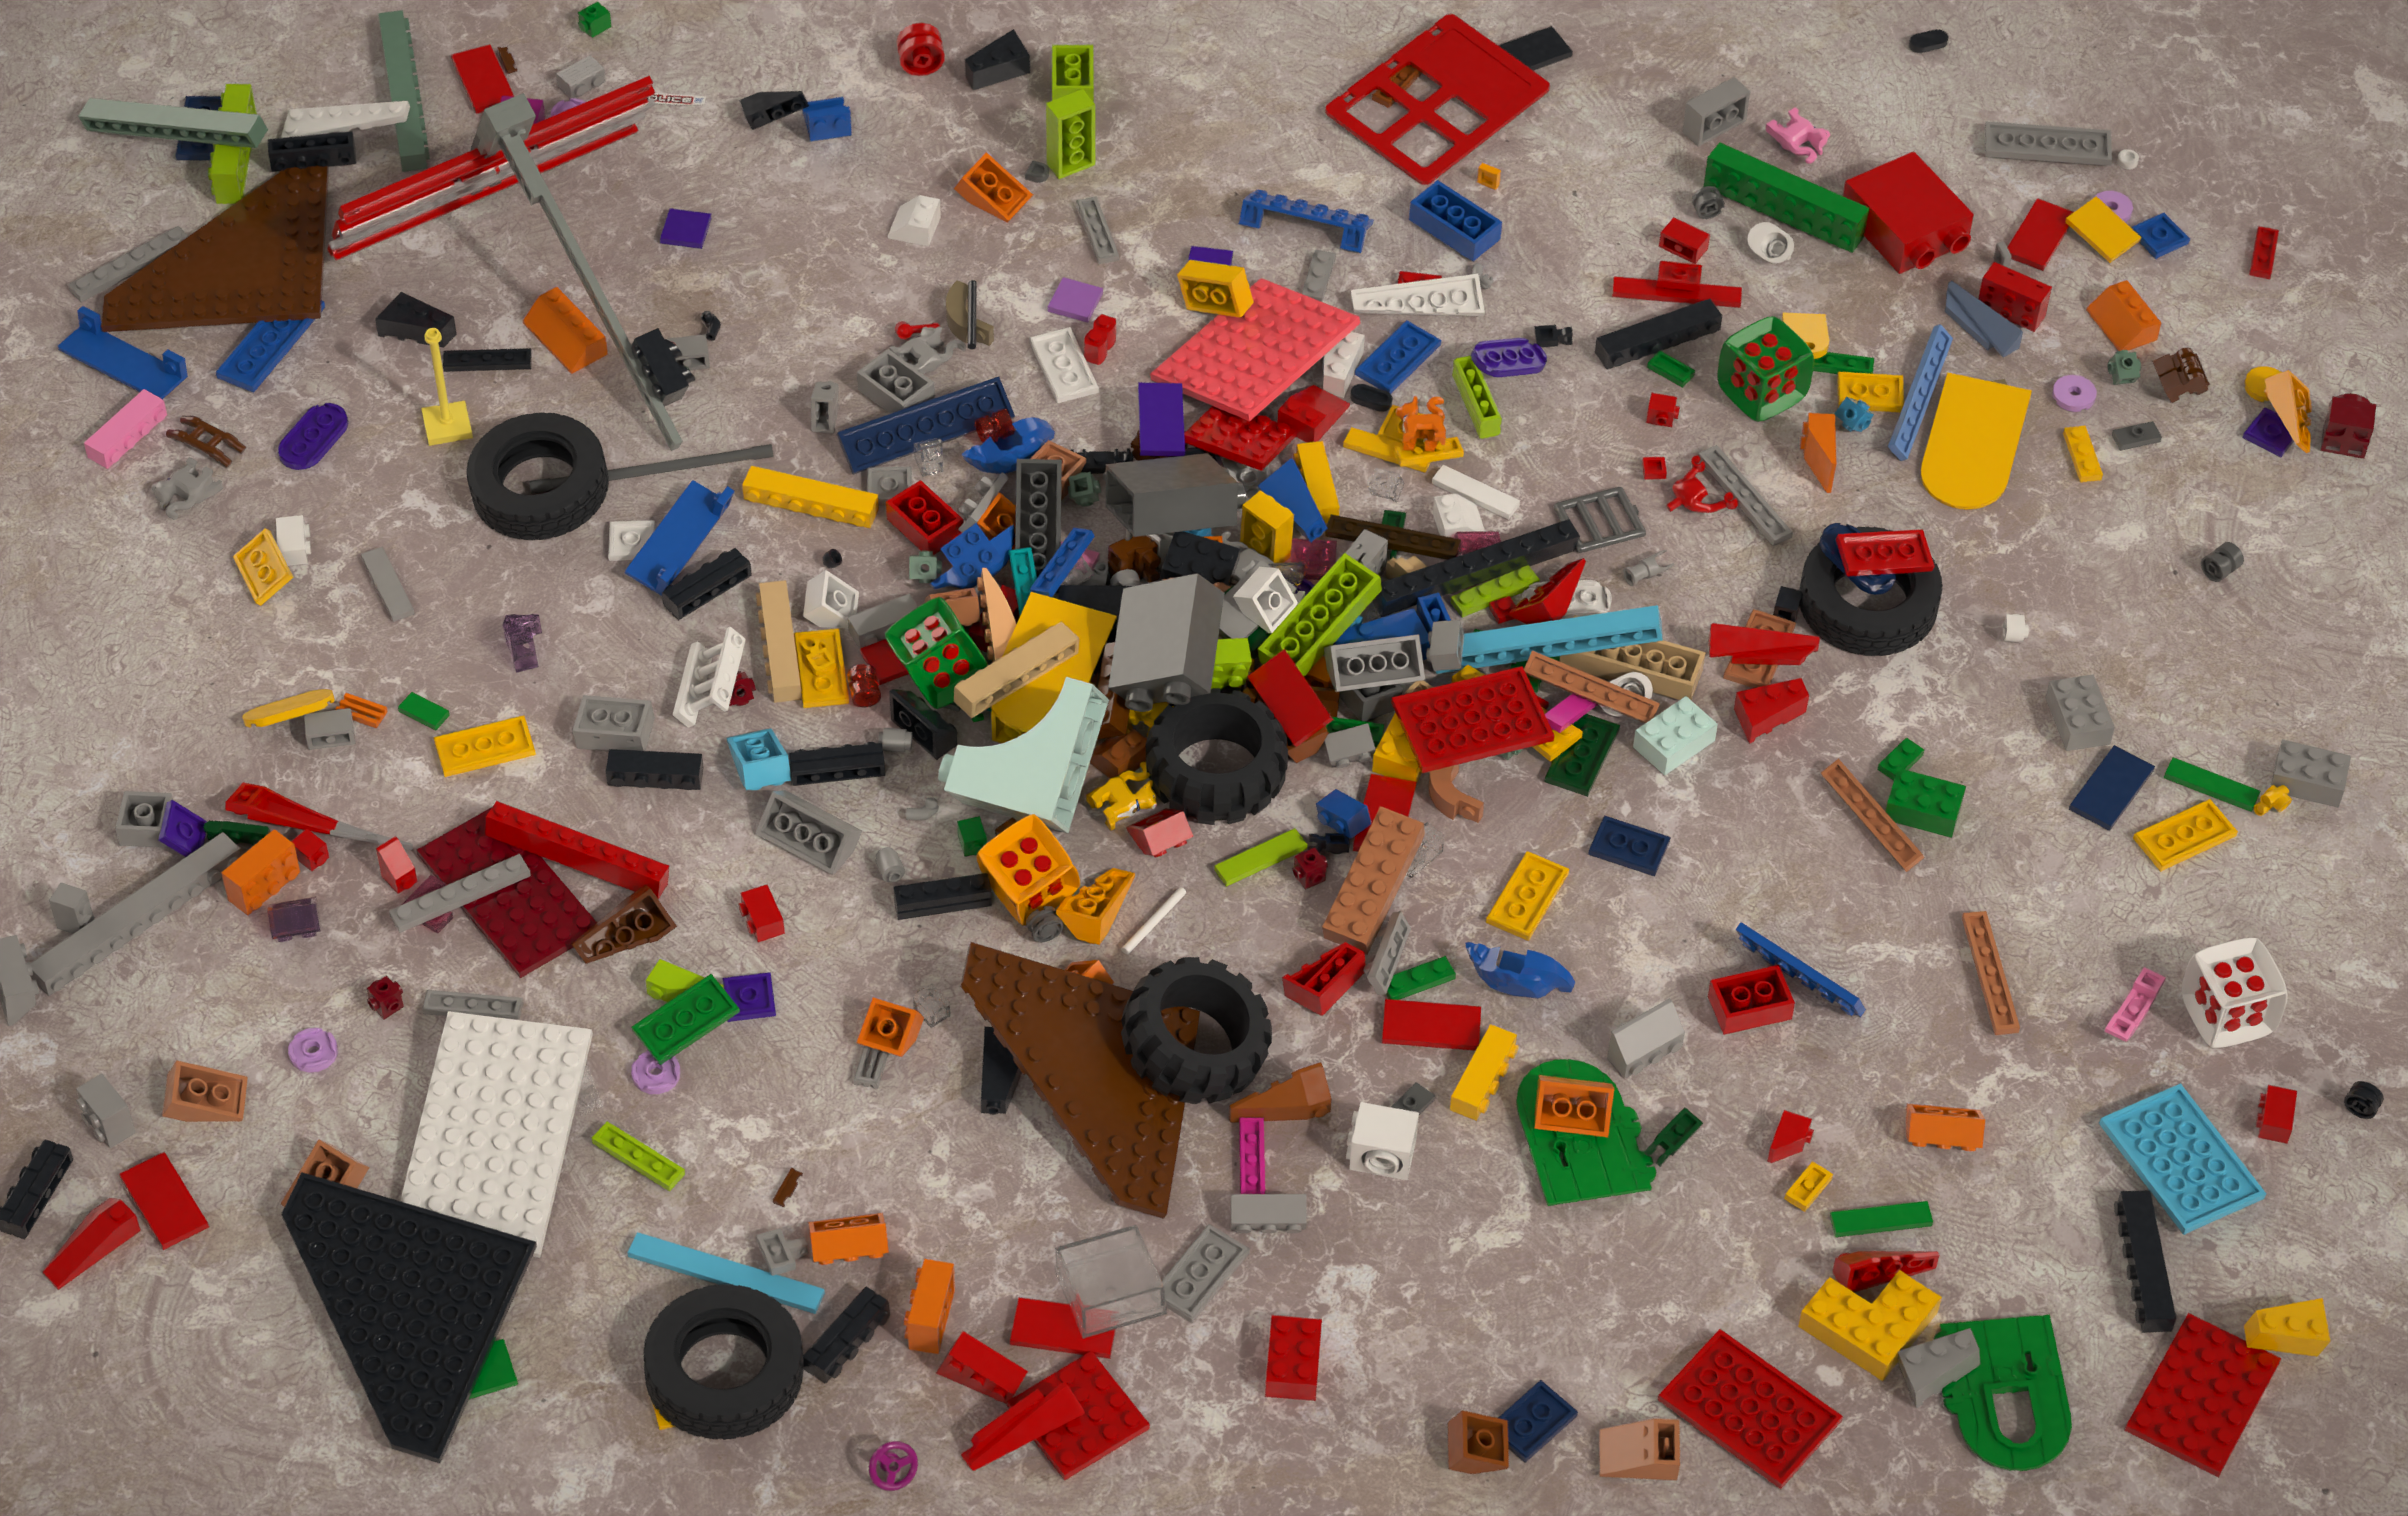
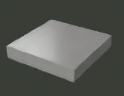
(888, 481)

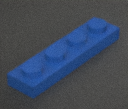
(1062, 562)

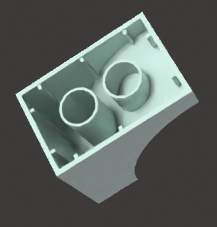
(1037, 770)

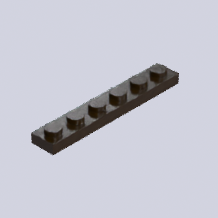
(1398, 538)

